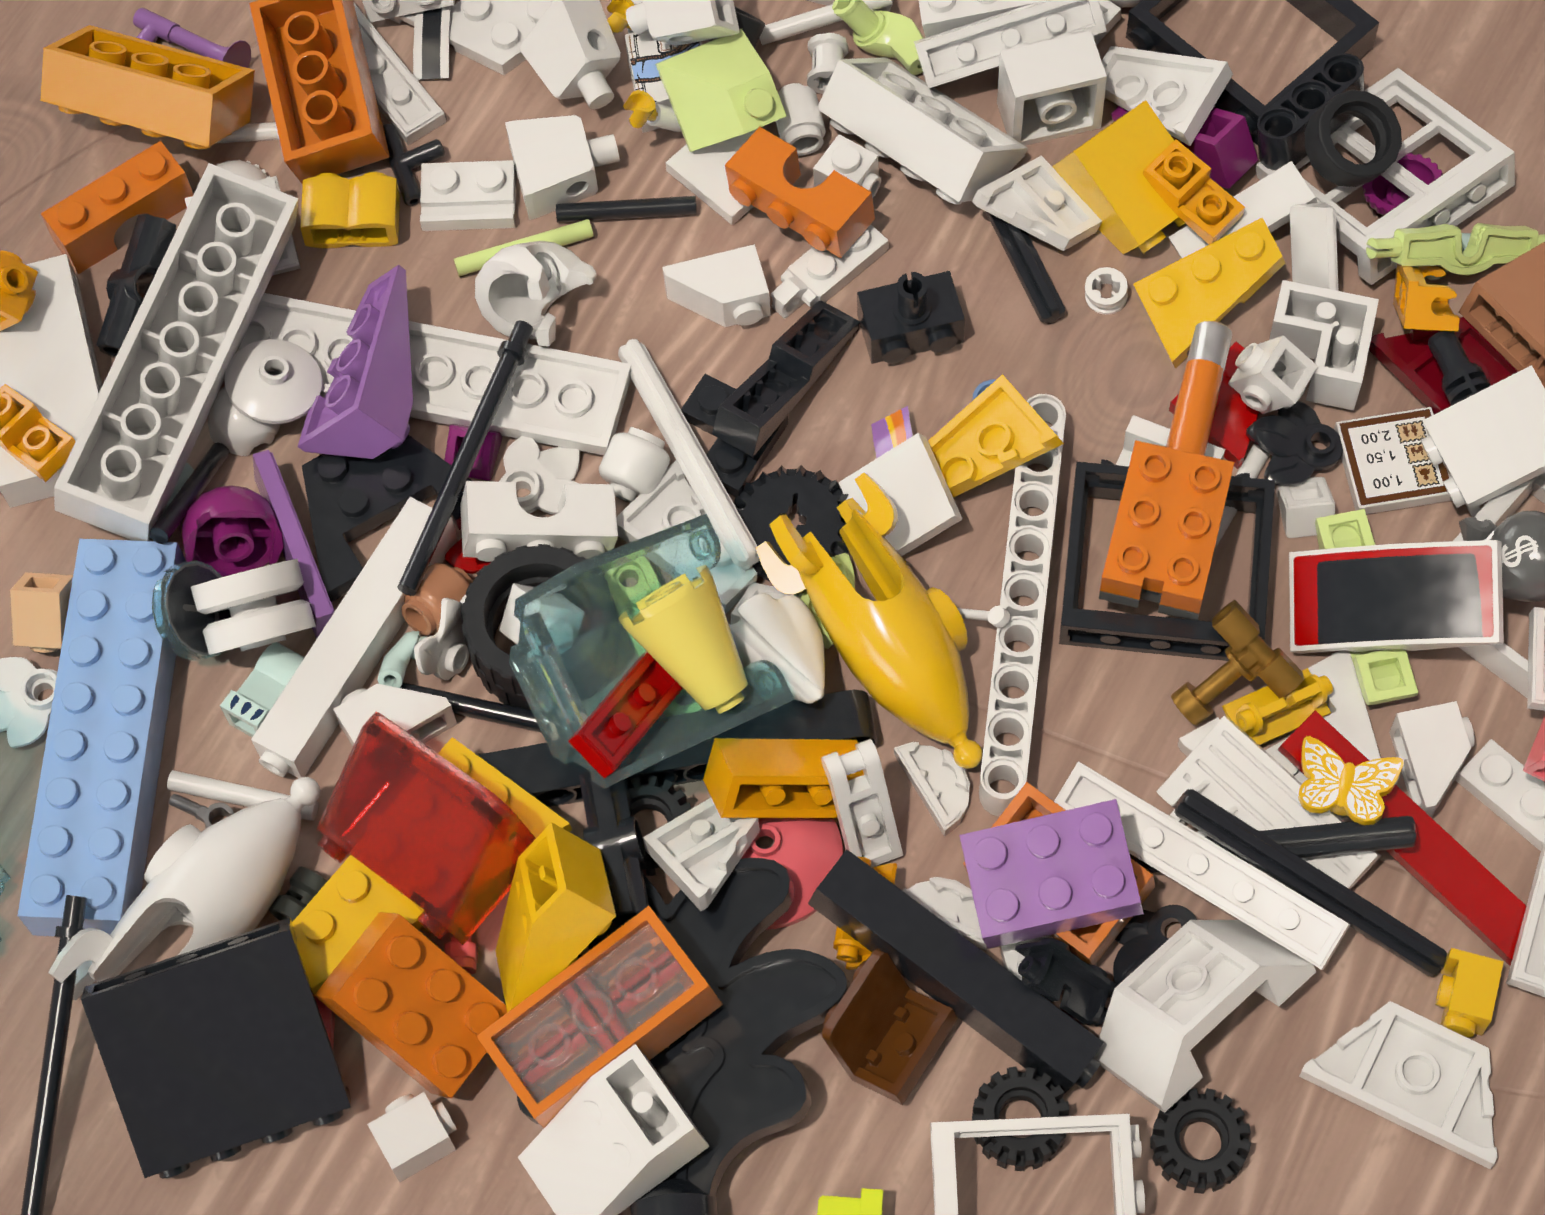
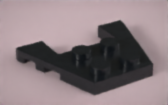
(359, 494)

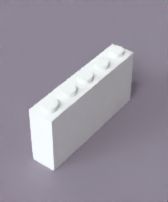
(51, 365)

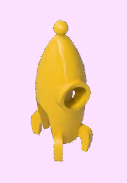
(897, 646)

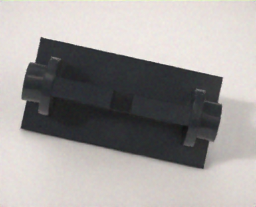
(1052, 967)

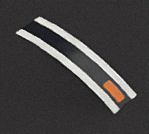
(431, 44)

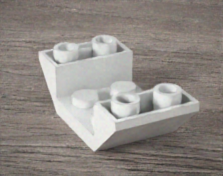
(1183, 996)

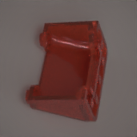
(423, 829)

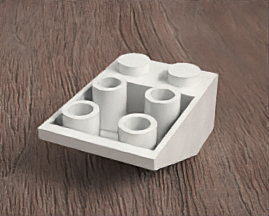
(612, 1140)

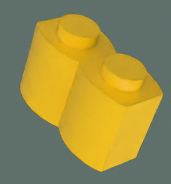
(350, 211)

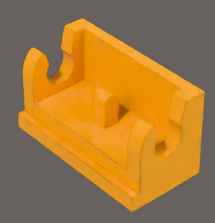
(1423, 304)

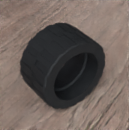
(486, 606)

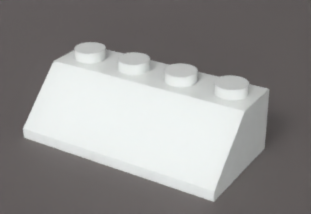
(918, 127)

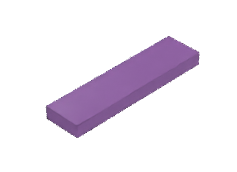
(294, 541)

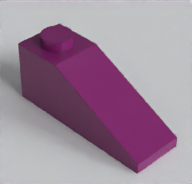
(1221, 144)

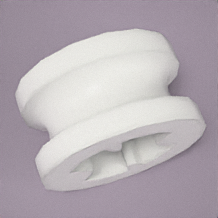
(1119, 285)

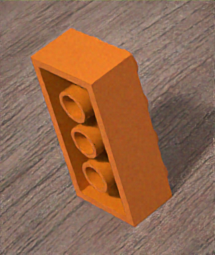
(319, 85)

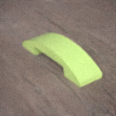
(1381, 673)

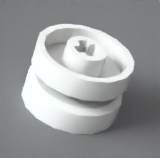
(253, 607)

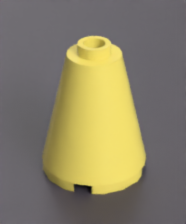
(691, 639)

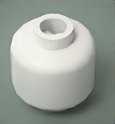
(634, 463)

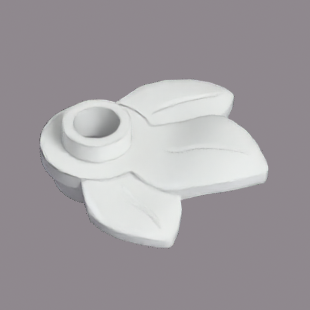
(540, 472)
(446, 650)
(20, 710)

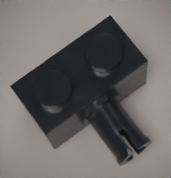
(910, 317)

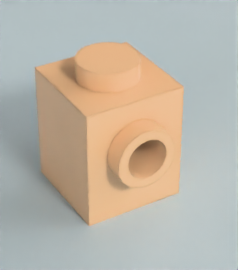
(40, 610)

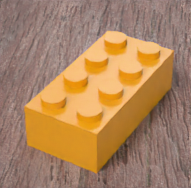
(147, 86)

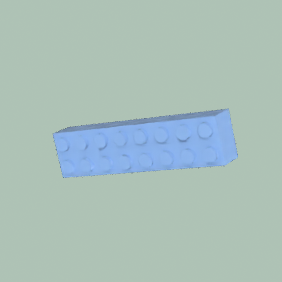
(102, 739)

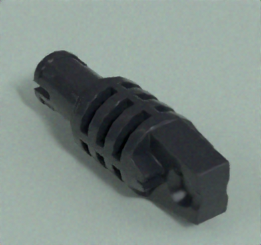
(1460, 375)

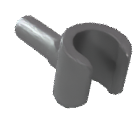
(200, 812)

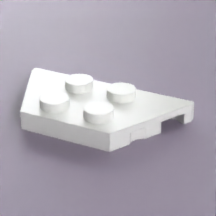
(1415, 1078)

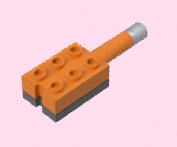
(1174, 496)

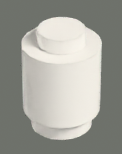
(804, 122)

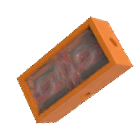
(616, 995)

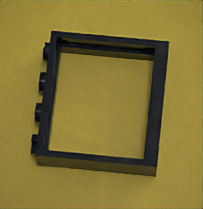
(1339, 18)
(1158, 633)

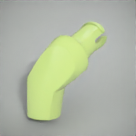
(882, 32)

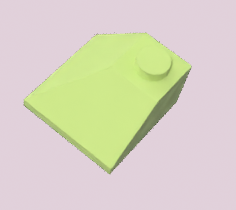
(720, 91)

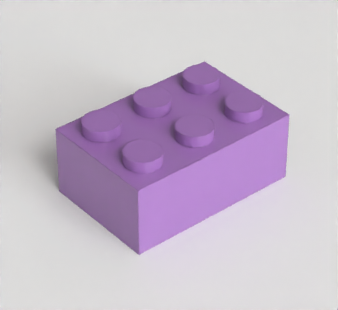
(1051, 874)

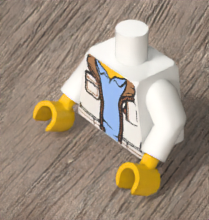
(649, 97)

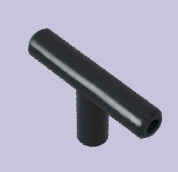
(404, 162)

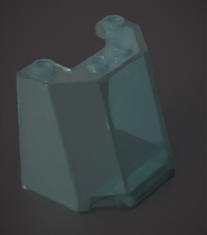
(578, 651)

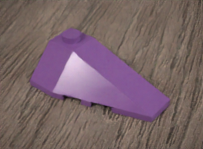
(372, 379)

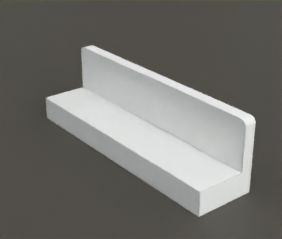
(979, 44)

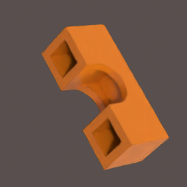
(826, 215)
(89, 218)

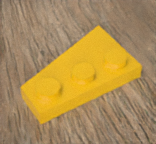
(1208, 284)
(990, 438)

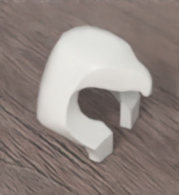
(524, 283)

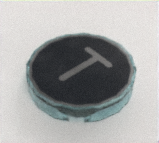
(176, 610)

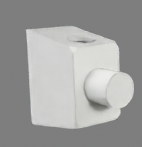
(684, 20)
(574, 51)
(556, 161)

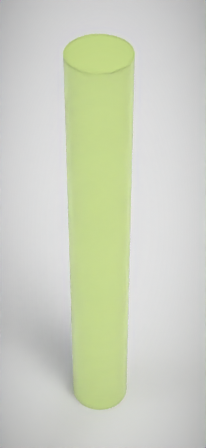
(561, 236)

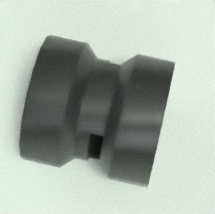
(303, 888)

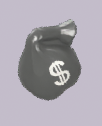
(1522, 551)

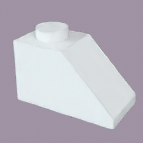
(721, 287)
(414, 711)
(1433, 750)

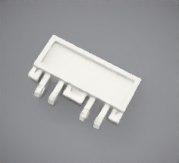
(1259, 791)

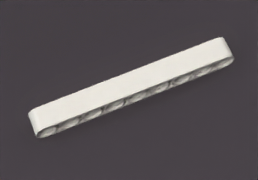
(1025, 622)

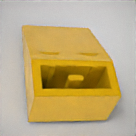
(551, 912)

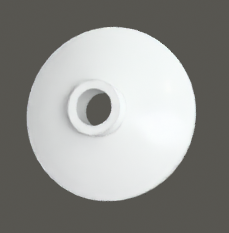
(271, 397)

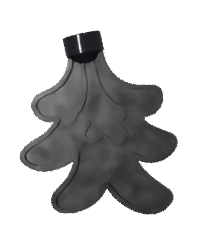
(726, 1062)

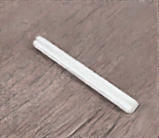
(690, 455)

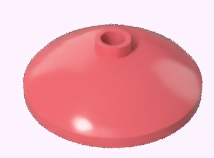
(808, 853)

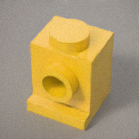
(1468, 991)

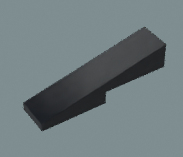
(776, 387)

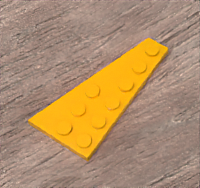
(356, 895)

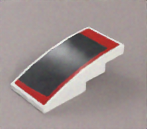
(1396, 597)

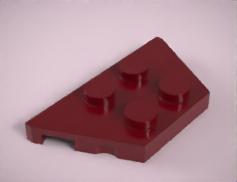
(1417, 369)

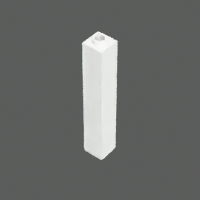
(345, 649)

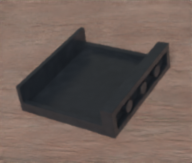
(216, 1049)

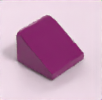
(487, 456)

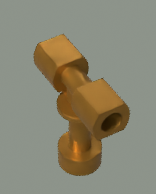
(1247, 657)

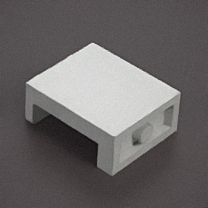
(1490, 439)

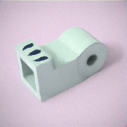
(261, 689)

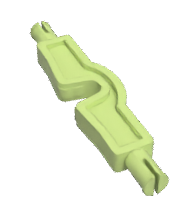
(1443, 246)

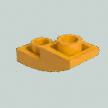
(1191, 193)
(30, 436)

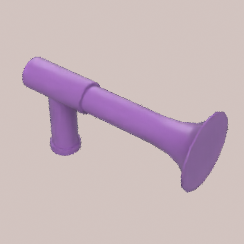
(156, 27)

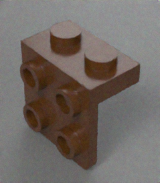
(885, 1029)

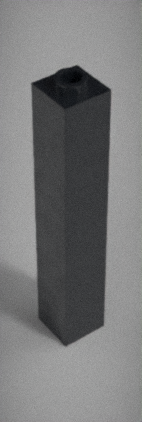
(957, 973)

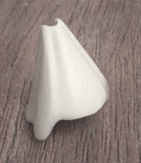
(786, 636)

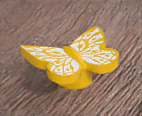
(1343, 786)

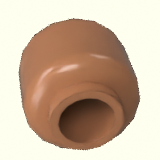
(424, 609)

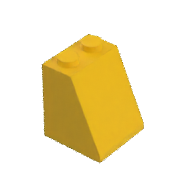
(1112, 182)

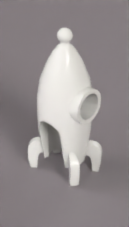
(198, 879)

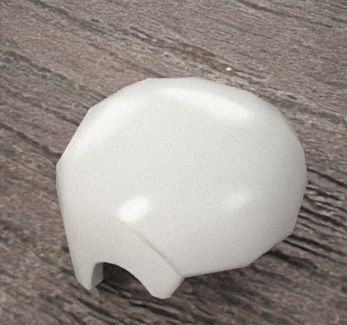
(235, 429)

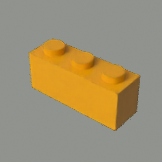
(773, 777)

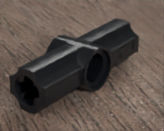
(142, 259)
(620, 842)

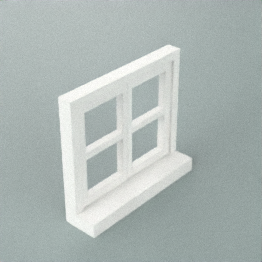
(1446, 200)

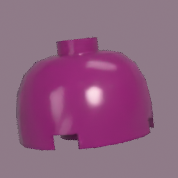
(232, 531)

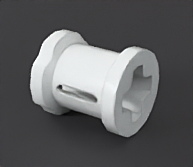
(825, 53)

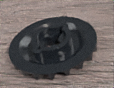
(778, 493)

